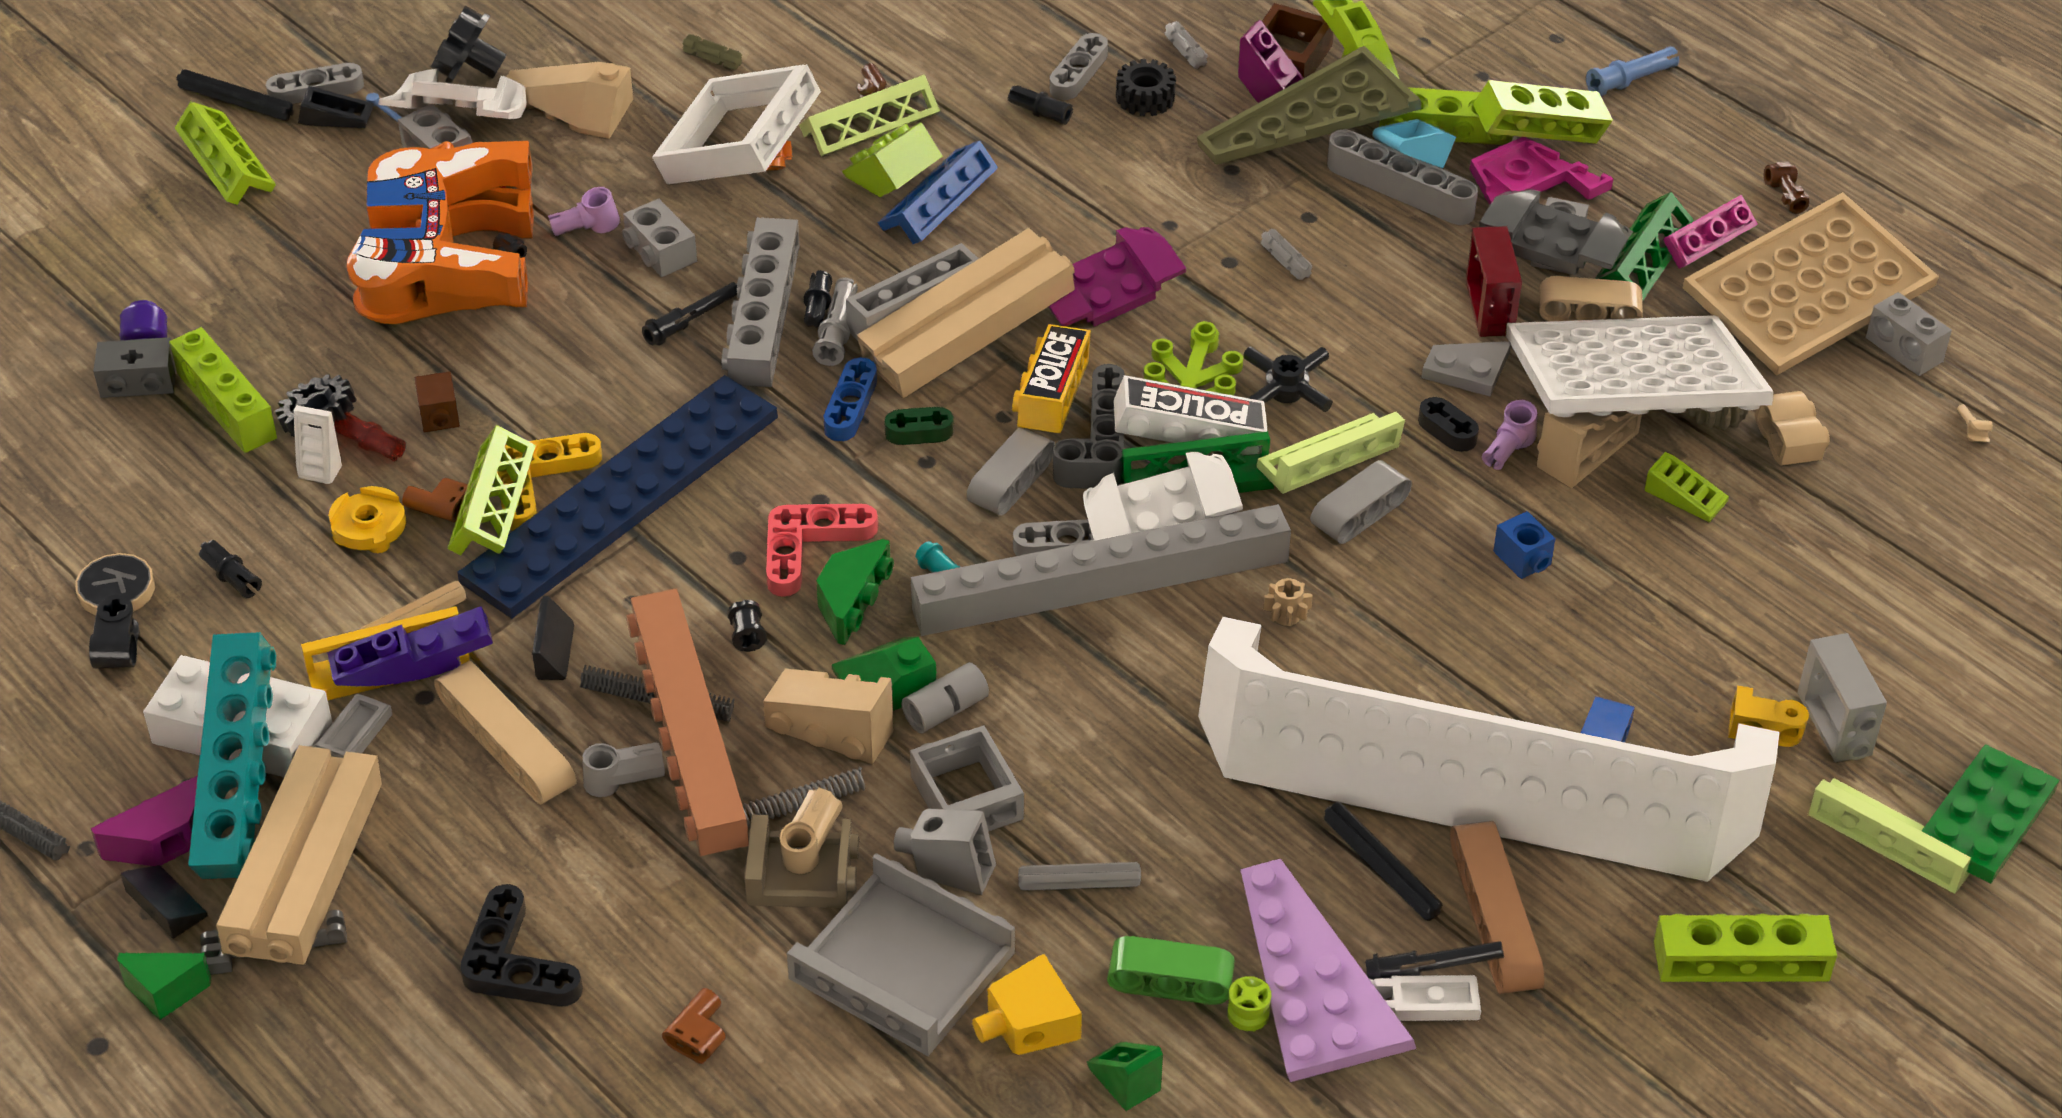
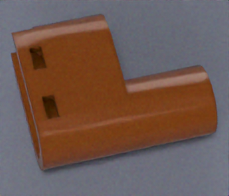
(441, 503)
(694, 1029)

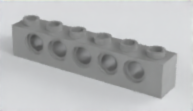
(762, 302)

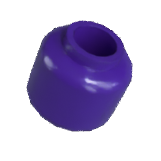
(143, 321)

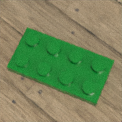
(1991, 810)

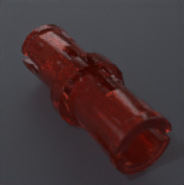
(371, 436)

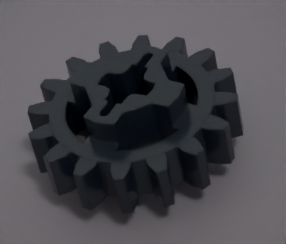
(320, 393)

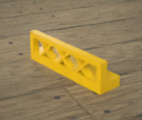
(320, 672)

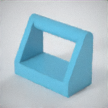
(1417, 140)

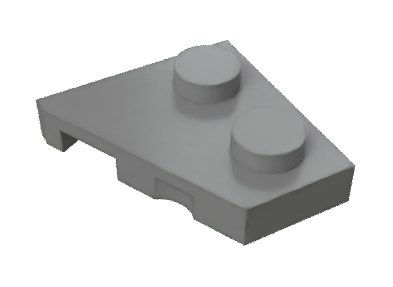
(1467, 365)

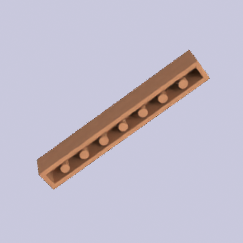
(688, 723)

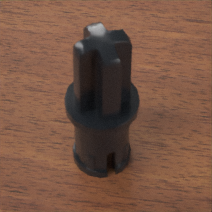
(1041, 104)
(817, 298)
(229, 568)

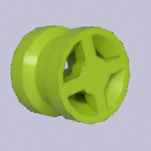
(1253, 994)

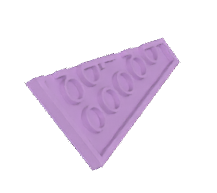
(1320, 995)

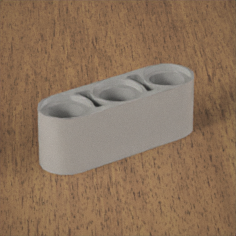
(1010, 471)
(1361, 501)

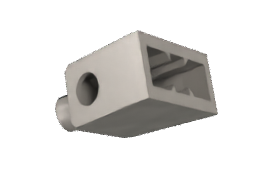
(950, 848)

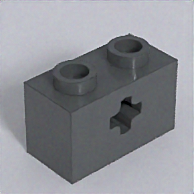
(134, 367)

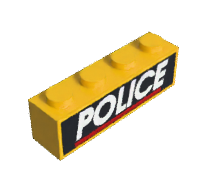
(1052, 378)

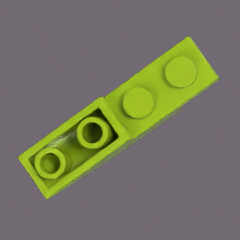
(1355, 28)

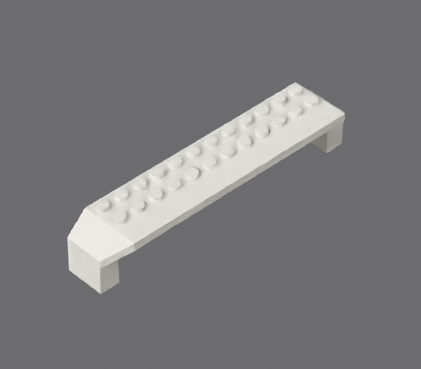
(1481, 767)

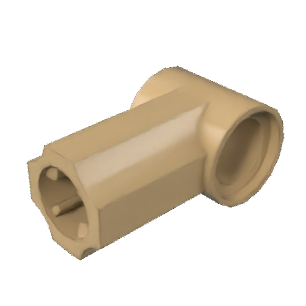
(810, 830)

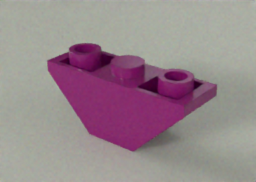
(1264, 64)
(152, 830)

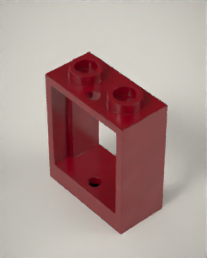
(1493, 280)

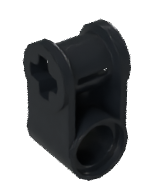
(114, 634)

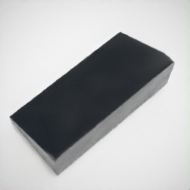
(552, 641)
(163, 899)

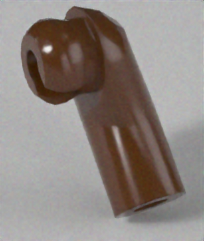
(873, 79)

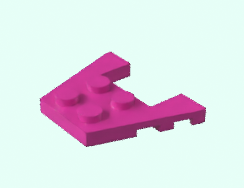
(1532, 166)

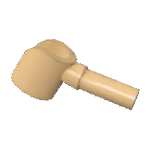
(1977, 429)

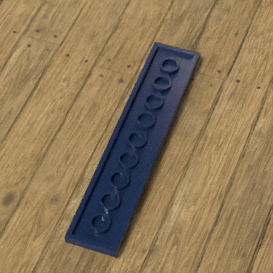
(617, 496)

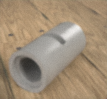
(945, 697)

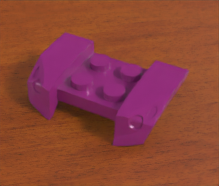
(1119, 277)

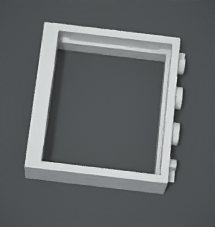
(786, 92)

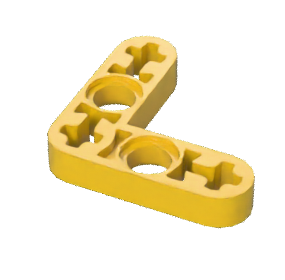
(562, 463)

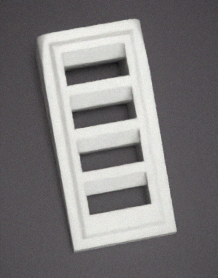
(316, 448)

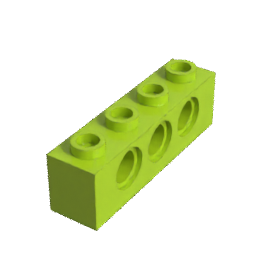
(1542, 112)
(1452, 113)
(223, 390)
(1744, 948)

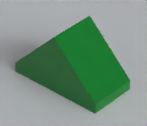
(164, 979)
(1129, 1072)

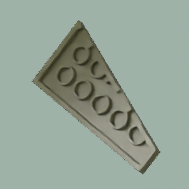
(1335, 98)

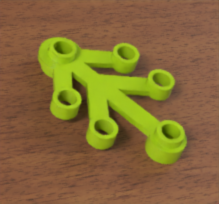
(1203, 340)

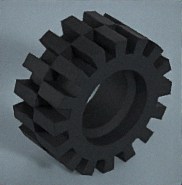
(1145, 87)

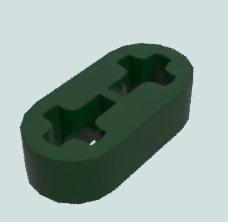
(919, 425)

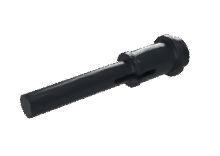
(658, 330)
(1392, 965)

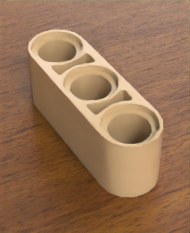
(1589, 299)

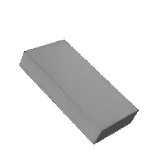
(355, 726)

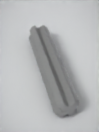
(1079, 876)

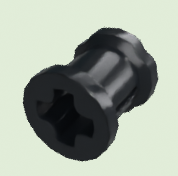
(748, 632)

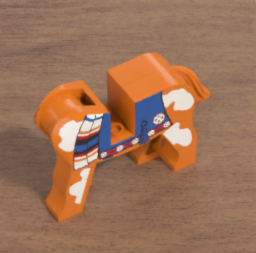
(416, 206)

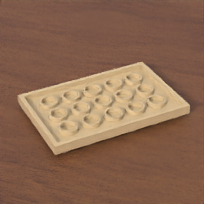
(1808, 282)

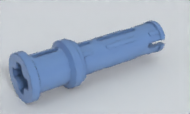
(1621, 73)

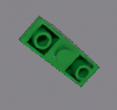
(851, 584)

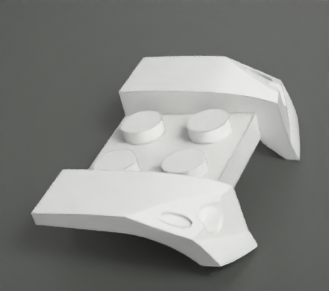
(422, 89)
(1163, 500)

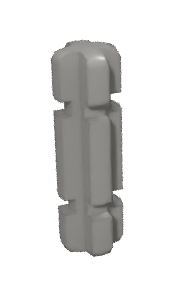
(1186, 44)
(1286, 254)

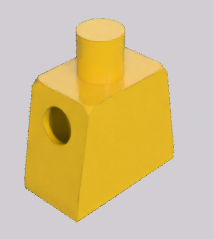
(1030, 1010)

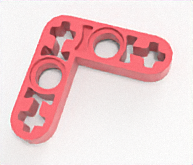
(795, 534)

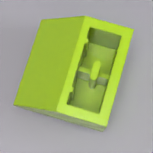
(893, 159)

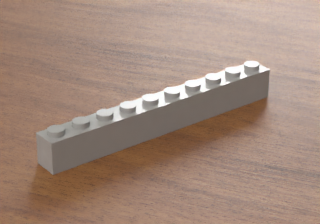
(1099, 569)

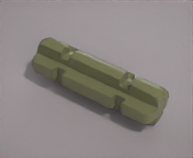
(712, 52)

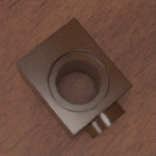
(437, 401)

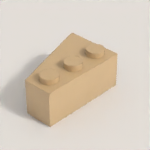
(1581, 443)
(832, 713)

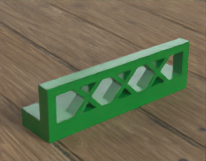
(1652, 220)
(1243, 467)

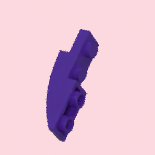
(404, 657)

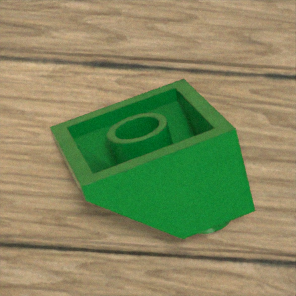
(902, 660)

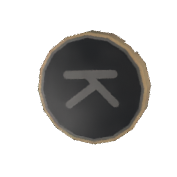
(115, 576)

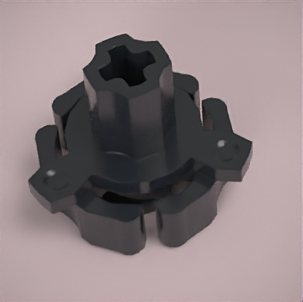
(466, 47)

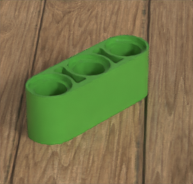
(1171, 970)

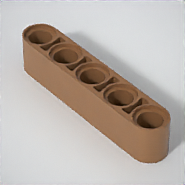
(1497, 906)

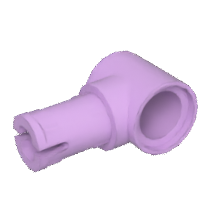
(594, 212)
(1515, 432)

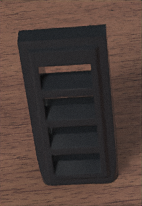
(333, 109)

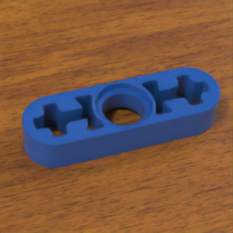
(852, 410)

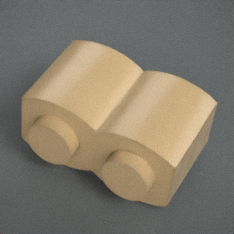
(1792, 429)

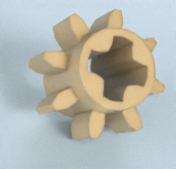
(1288, 602)

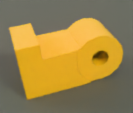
(1785, 717)

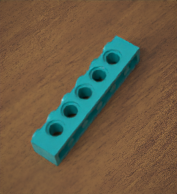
(230, 659)

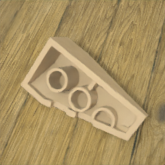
(583, 94)

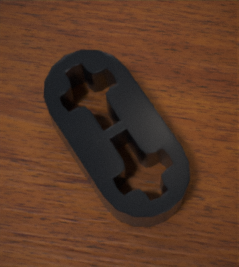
(1448, 424)

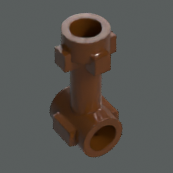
(1785, 176)

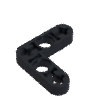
(498, 957)

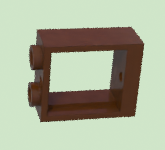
(1290, 23)

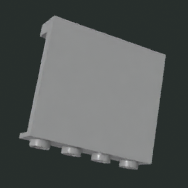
(904, 956)

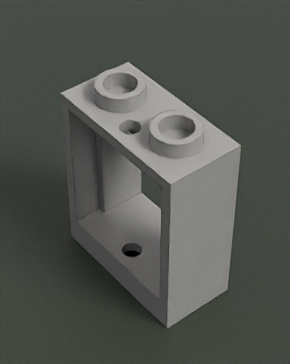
(1842, 697)
(1000, 806)

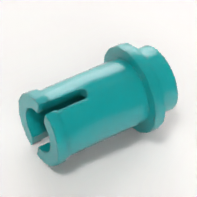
(931, 557)

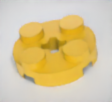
(370, 535)

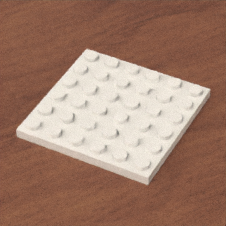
(1637, 365)

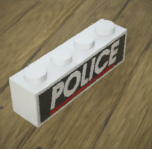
(1184, 413)

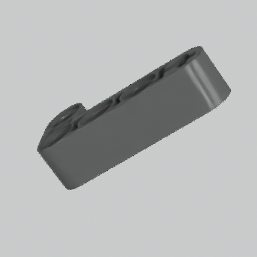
(1086, 461)

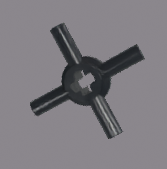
(1289, 377)

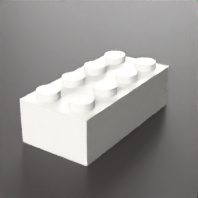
(178, 708)

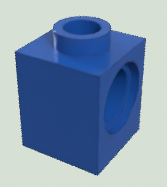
(1524, 545)

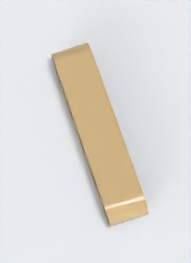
(505, 732)

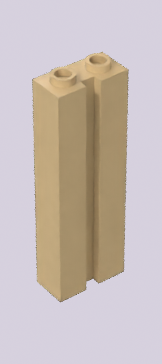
(967, 312)
(299, 856)

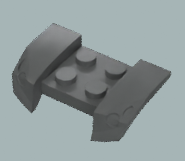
(1555, 235)

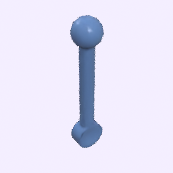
(374, 98)

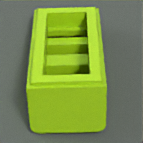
(1673, 482)

